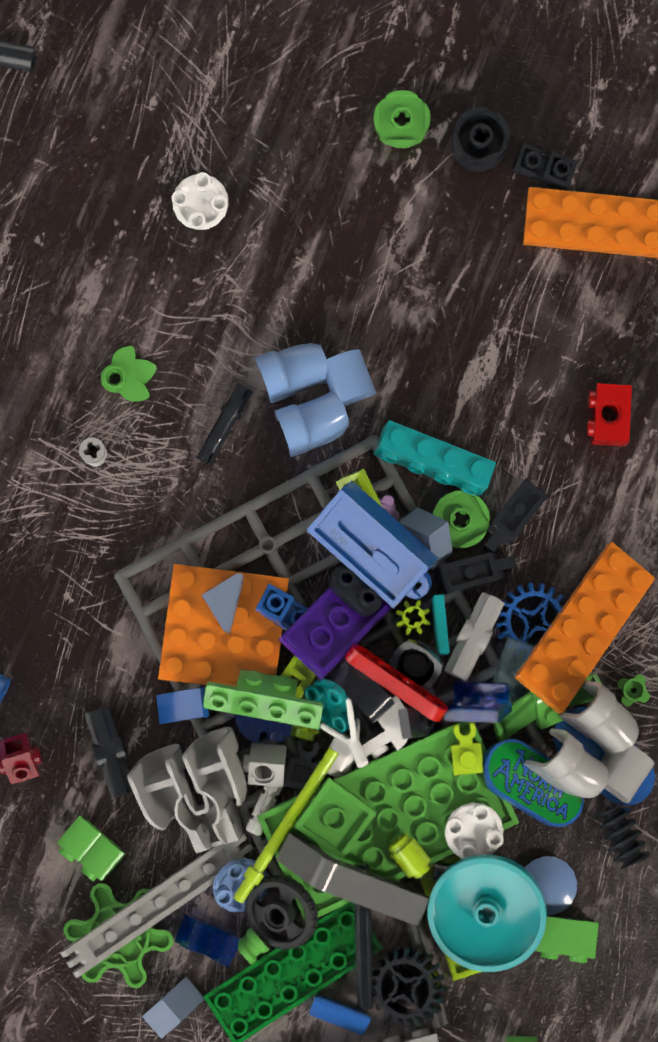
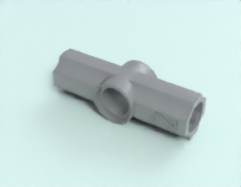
(474, 636)

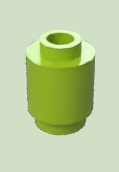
(409, 856)

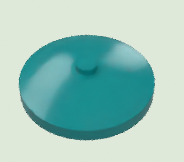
(487, 913)

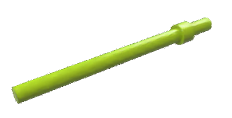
(255, 873)

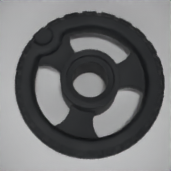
(274, 919)

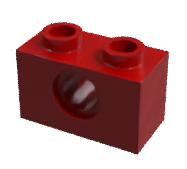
(619, 400)

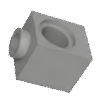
(265, 764)

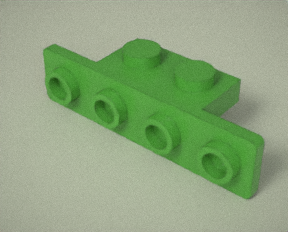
(264, 698)

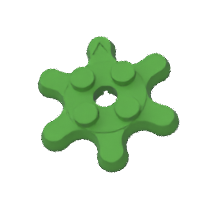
(127, 958)

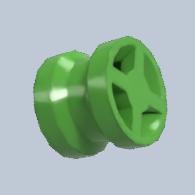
(251, 946)

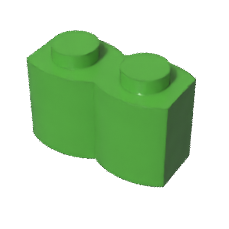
(90, 849)

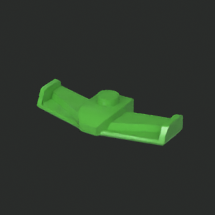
(533, 708)

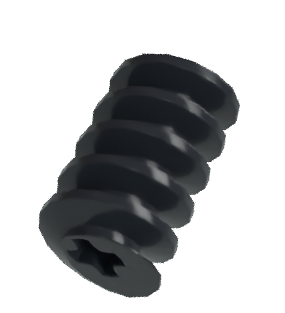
(623, 835)

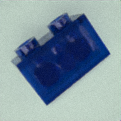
(479, 702)

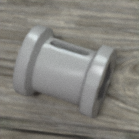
(84, 449)

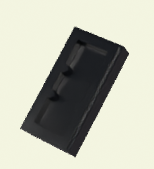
(415, 724)

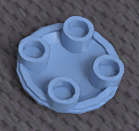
(229, 880)
(556, 882)

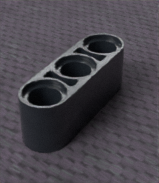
(361, 690)

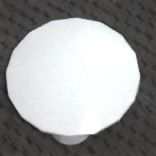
(200, 201)
(474, 830)

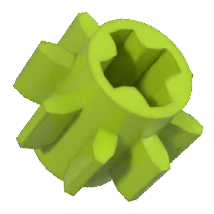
(421, 615)

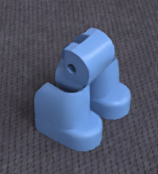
(305, 366)

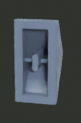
(431, 532)
(224, 600)
(173, 1007)

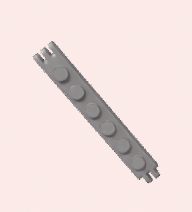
(152, 906)

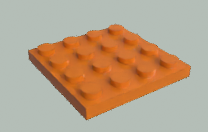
(194, 642)

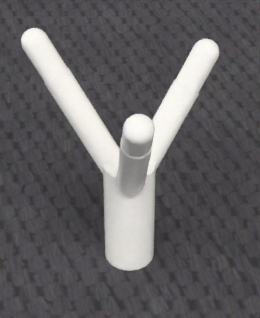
(353, 742)

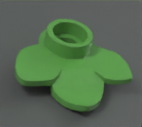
(133, 375)

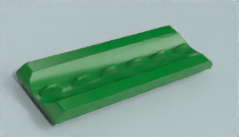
(287, 976)

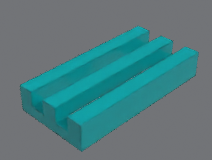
(440, 625)

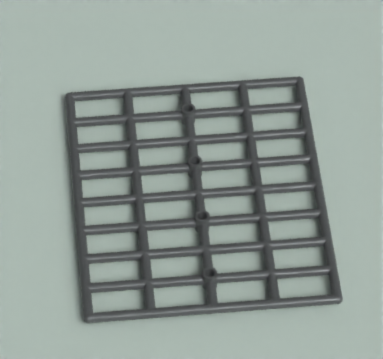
(268, 547)

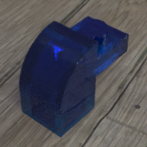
(253, 727)
(207, 939)

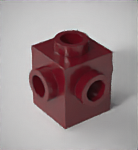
(19, 764)

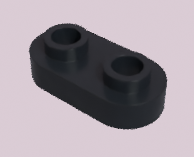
(353, 592)

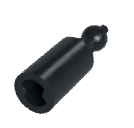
(17, 56)

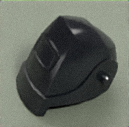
(417, 662)

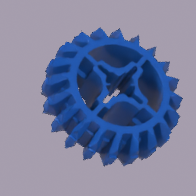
(521, 614)

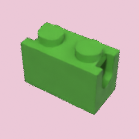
(569, 937)

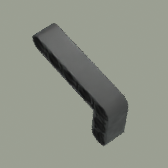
(350, 881)

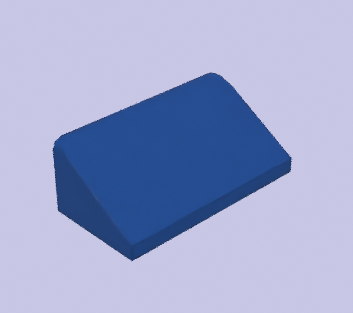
(340, 1014)

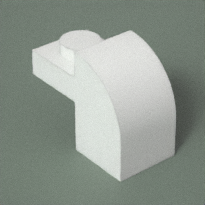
(392, 732)

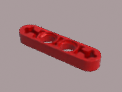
(396, 682)

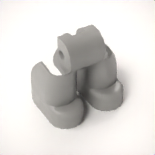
(615, 731)
(216, 773)

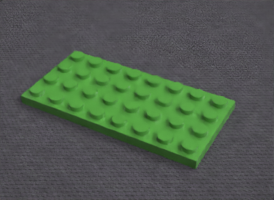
(411, 795)

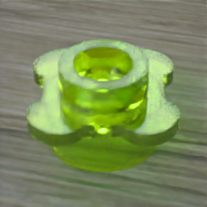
(304, 732)

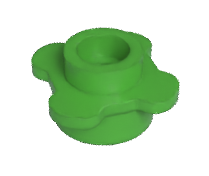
(638, 683)

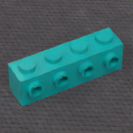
(434, 458)

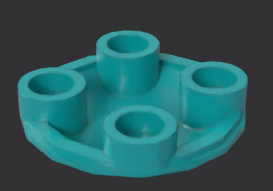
(334, 703)

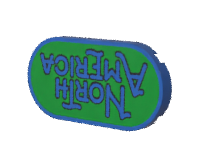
(523, 788)

